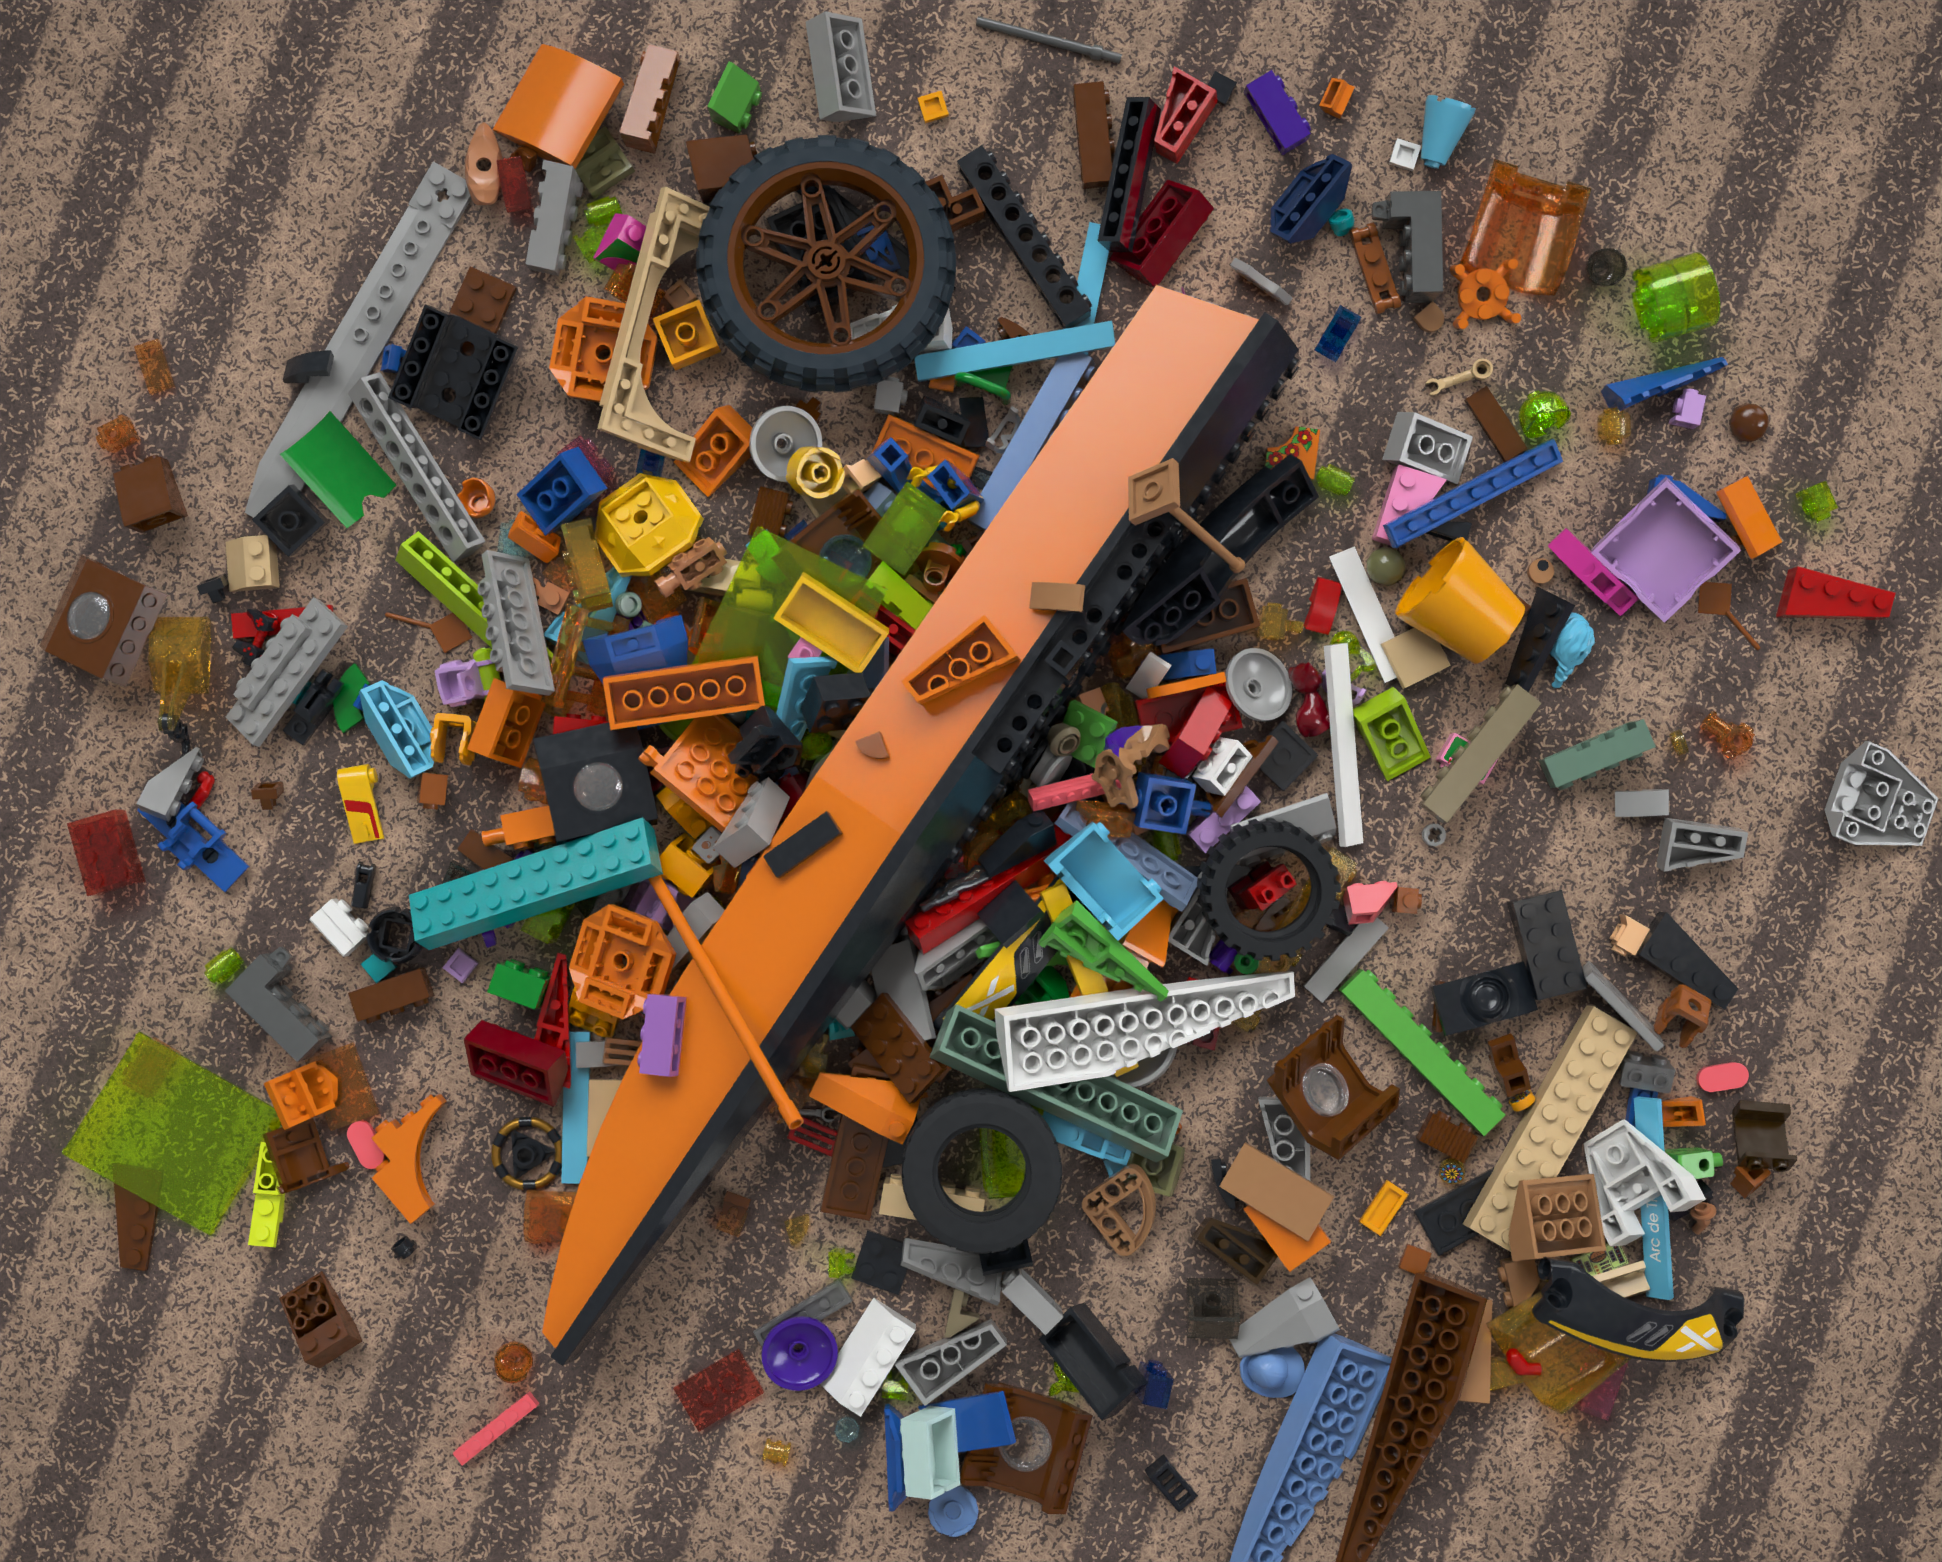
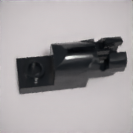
(313, 707)

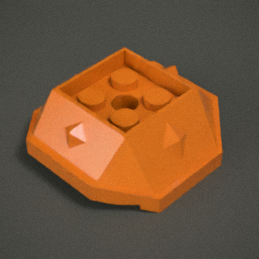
(580, 339)
(598, 964)

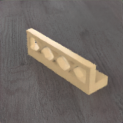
(1626, 1280)

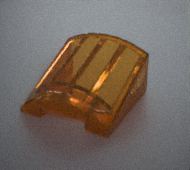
(1527, 223)

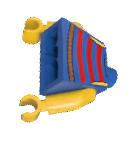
(954, 488)

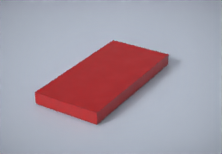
(1173, 709)

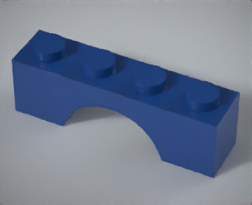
(894, 467)

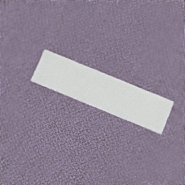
(1365, 606)

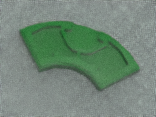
(345, 713)

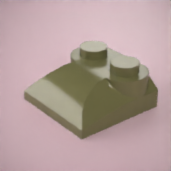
(1162, 1174)

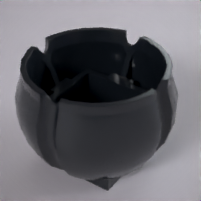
(379, 935)

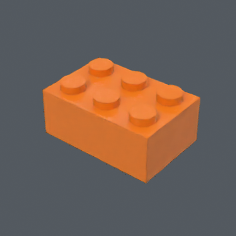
(506, 724)

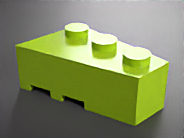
(900, 596)

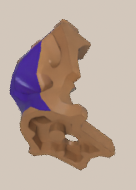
(1117, 760)

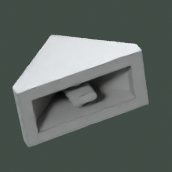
(857, 1005)

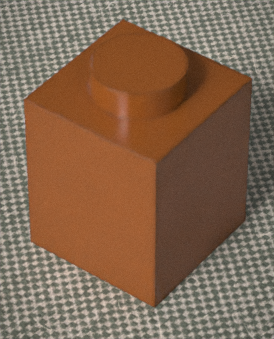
(432, 790)

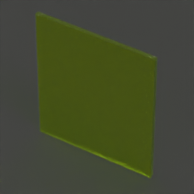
(758, 588)
(173, 1133)

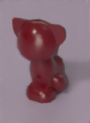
(1312, 716)

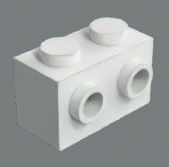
(1222, 766)

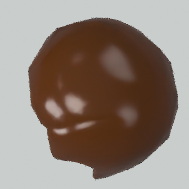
(1748, 422)

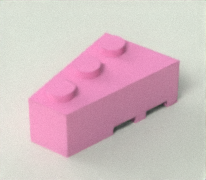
(1405, 492)

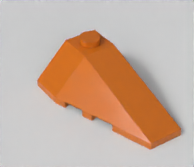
(868, 1102)

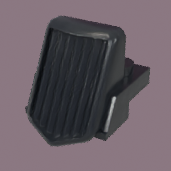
(766, 744)

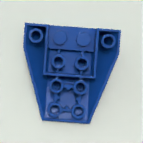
(639, 650)

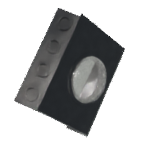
(594, 780)

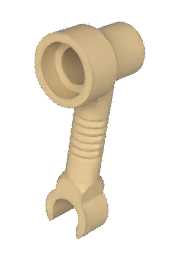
(1462, 377)

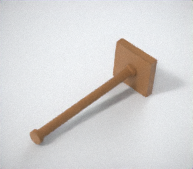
(1158, 492)

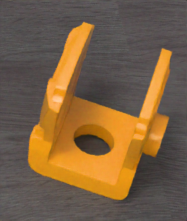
(439, 732)

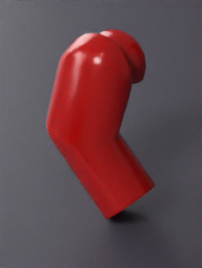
(202, 793)
(1520, 1365)

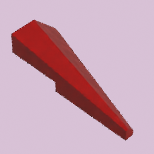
(554, 1014)

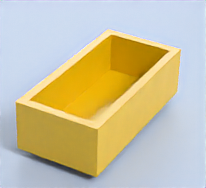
(831, 623)

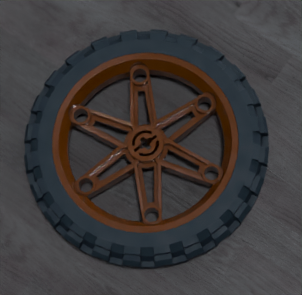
(818, 163)

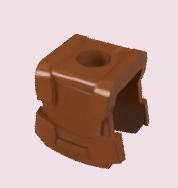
(1678, 1004)

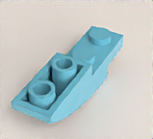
(1085, 1141)

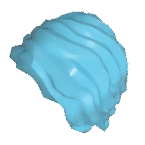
(1571, 647)

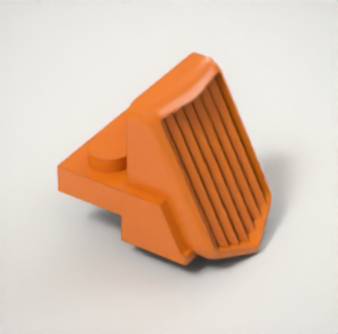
(303, 1093)

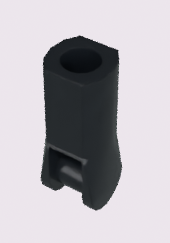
(362, 890)

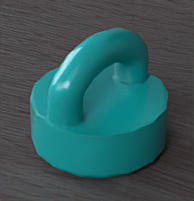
(1341, 221)

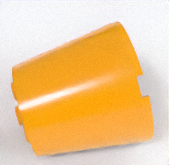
(1462, 603)

